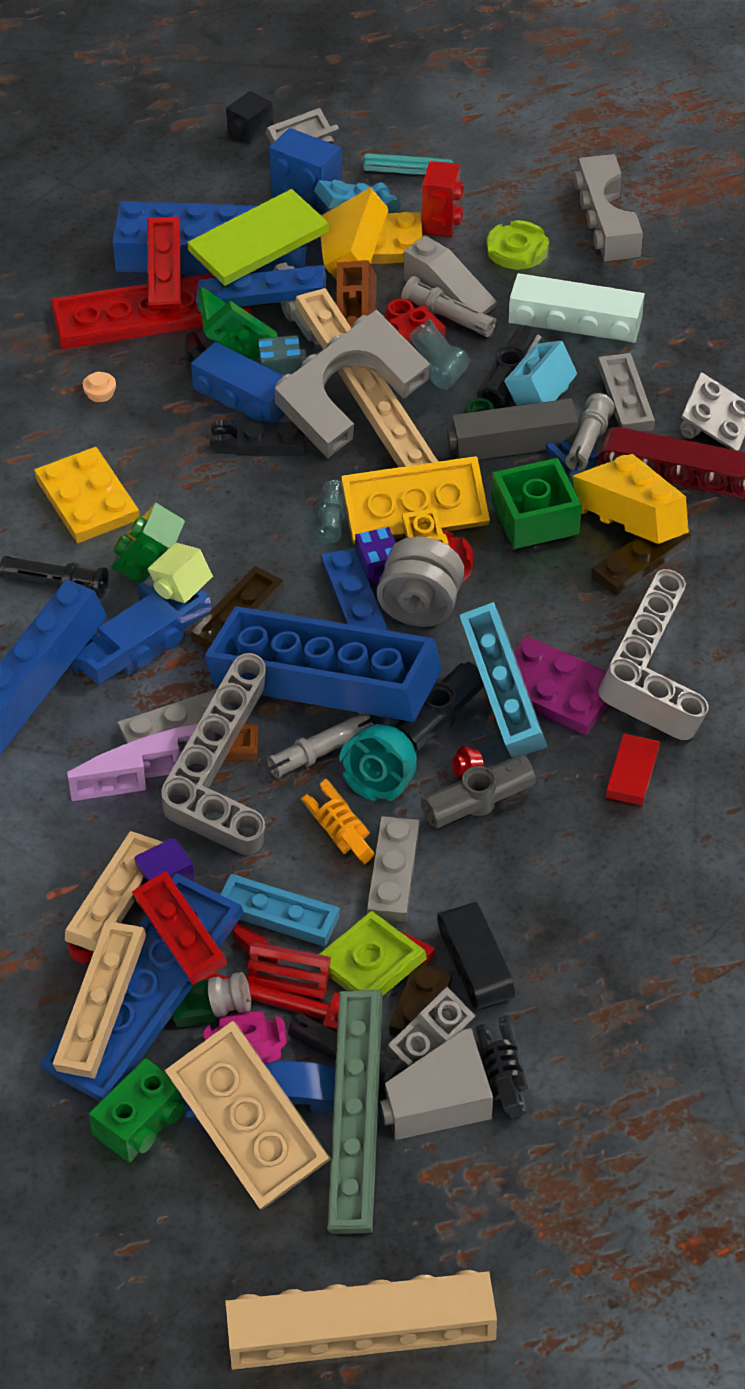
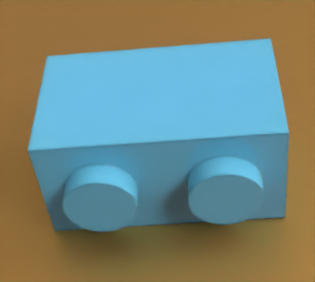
(541, 374)

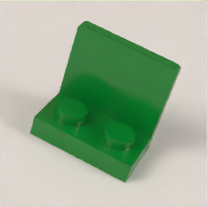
(232, 325)

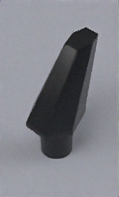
(193, 347)

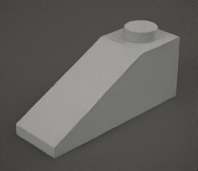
(442, 269)

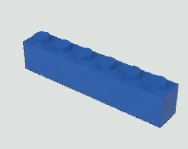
(45, 654)

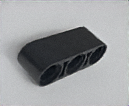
(475, 955)

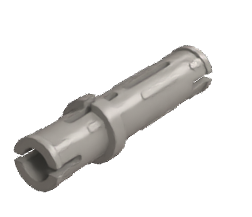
(308, 750)

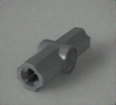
(478, 791)

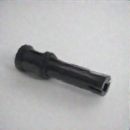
(55, 574)
(325, 1041)

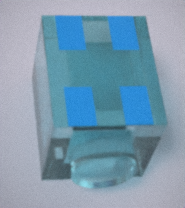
(281, 354)

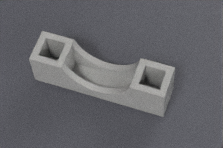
(615, 230)

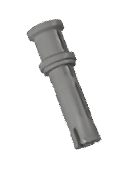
(438, 303)
(592, 423)

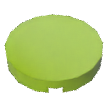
(517, 245)

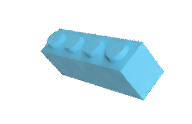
(503, 680)

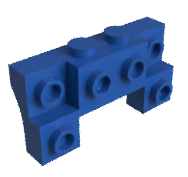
(139, 634)

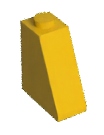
(353, 230)

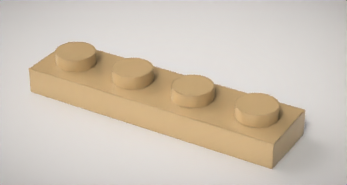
(111, 894)
(99, 999)

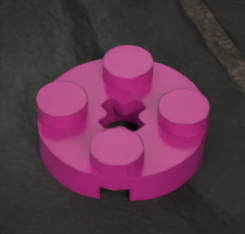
(264, 1035)

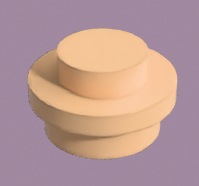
(99, 386)

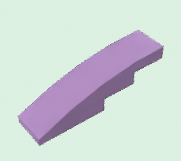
(127, 766)

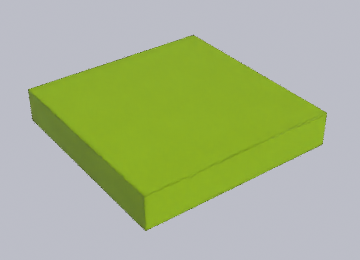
(372, 956)

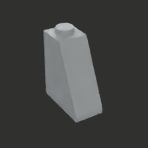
(439, 1090)

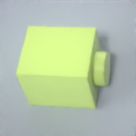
(180, 572)

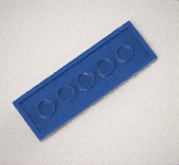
(152, 994)

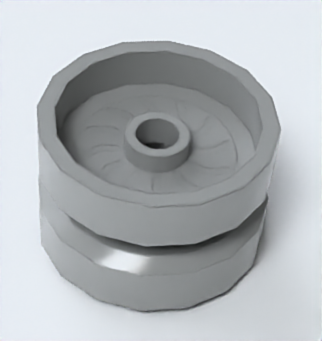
(420, 581)

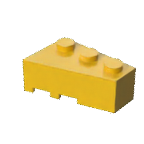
(633, 496)

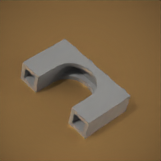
(368, 344)

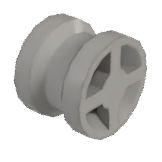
(229, 994)

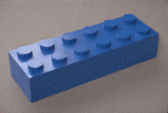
(195, 219)
(330, 662)

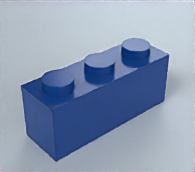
(237, 382)

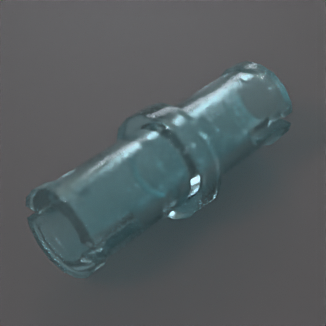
(331, 511)

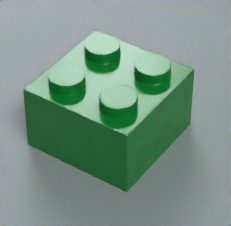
(536, 503)

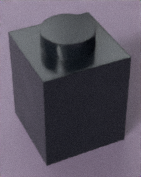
(249, 117)

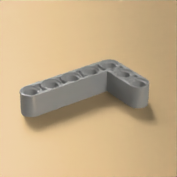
(640, 690)
(212, 755)

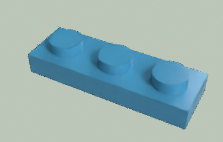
(282, 910)

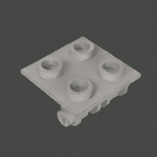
(714, 412)

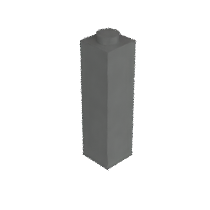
(513, 429)

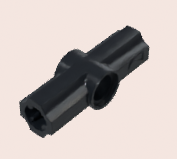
(506, 360)
(442, 704)

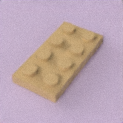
(247, 1115)

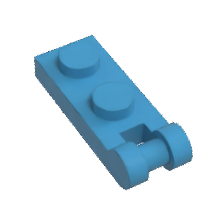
(338, 192)

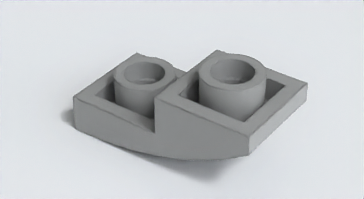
(431, 1028)

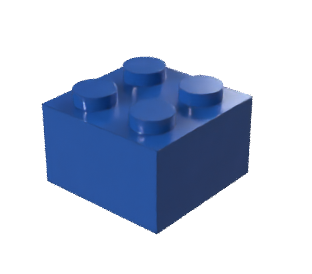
(299, 163)

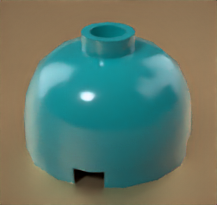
(379, 762)

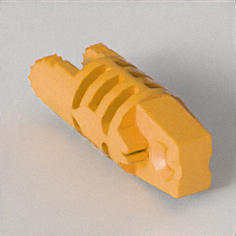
(340, 822)

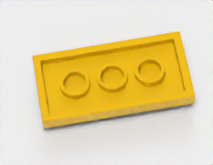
(382, 496)

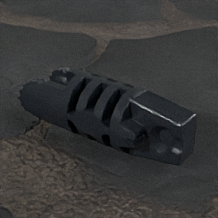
(504, 1067)

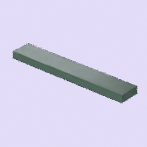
(355, 1112)

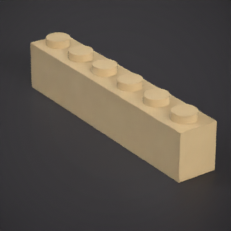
(361, 1319)

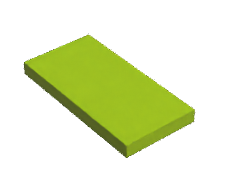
(258, 237)

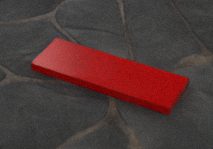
(123, 314)

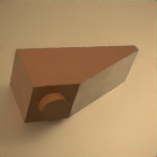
(356, 289)

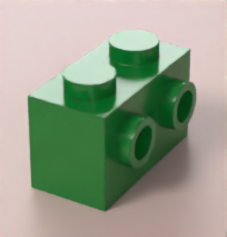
(146, 542)
(137, 1111)

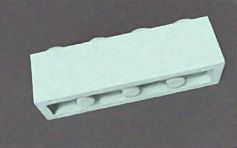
(576, 307)

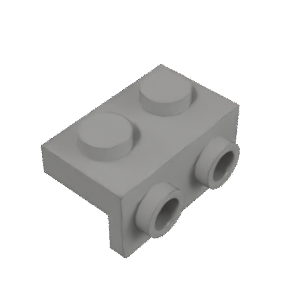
(310, 123)

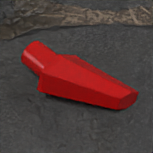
(245, 939)

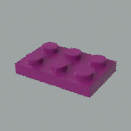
(561, 685)

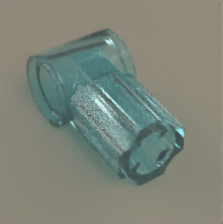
(445, 361)

